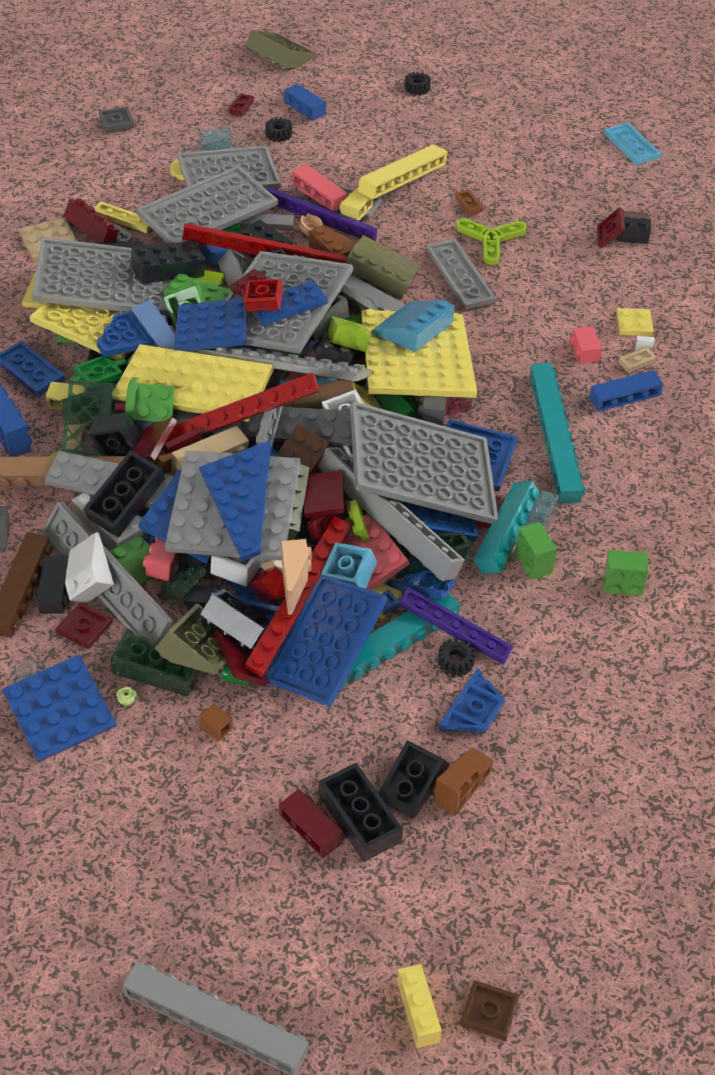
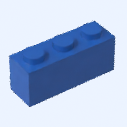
(305, 102)

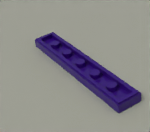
(455, 625)

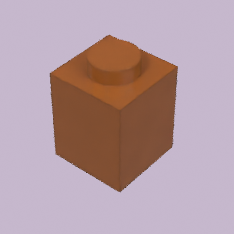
(215, 722)

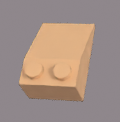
(295, 568)

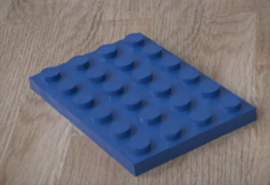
(326, 640)

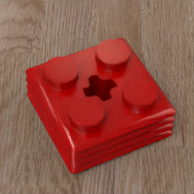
(263, 295)

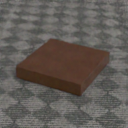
(489, 1010)

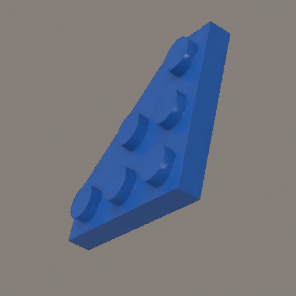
(123, 335)

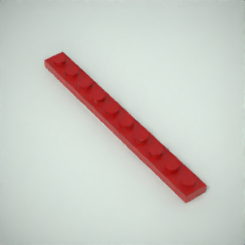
(252, 244)
(248, 407)
(282, 622)

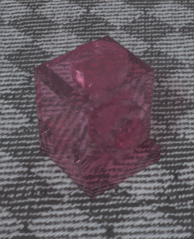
(460, 404)

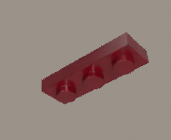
(318, 525)

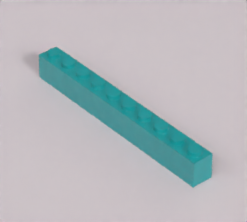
(556, 434)

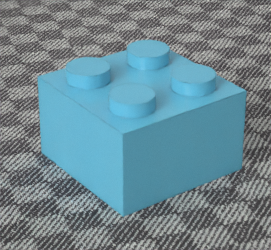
(350, 564)

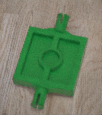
(99, 370)

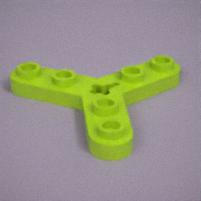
(491, 248)

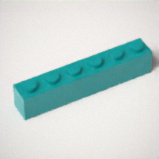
(503, 533)

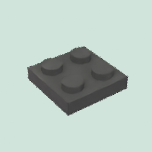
(116, 119)

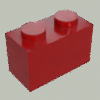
(268, 584)

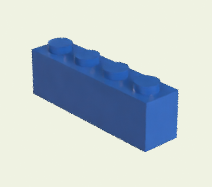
(625, 390)

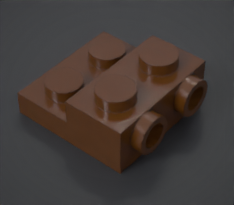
(305, 446)

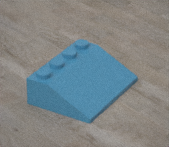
(416, 323)

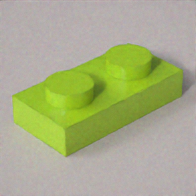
(357, 516)

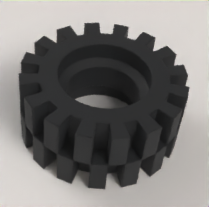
(417, 83)
(278, 129)
(456, 667)

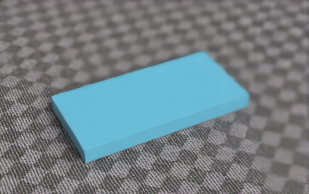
(632, 143)

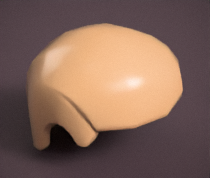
(309, 222)

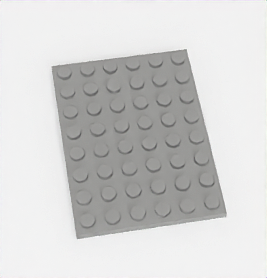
(92, 277)
(294, 332)
(422, 463)

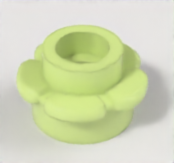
(128, 699)

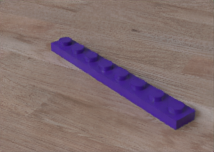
(327, 216)

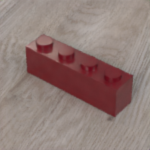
(91, 222)

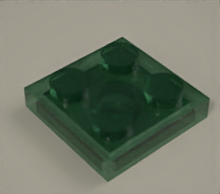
(181, 583)

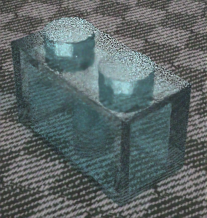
(215, 139)
(544, 509)

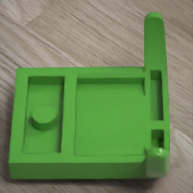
(149, 401)

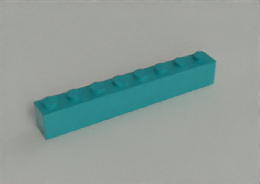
(394, 638)

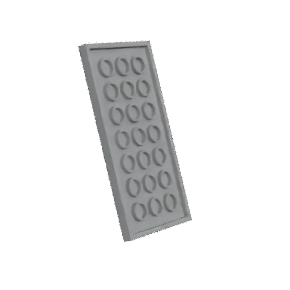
(209, 204)

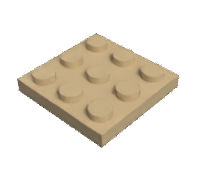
(53, 229)

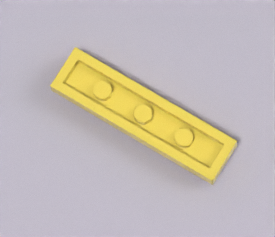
(122, 217)

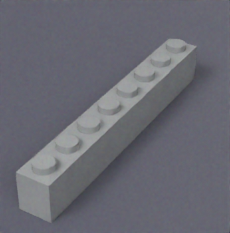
(216, 1018)

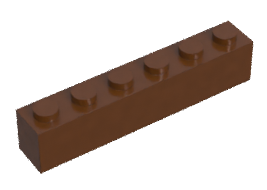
(21, 581)

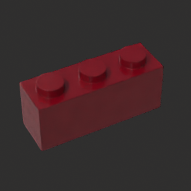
(311, 823)

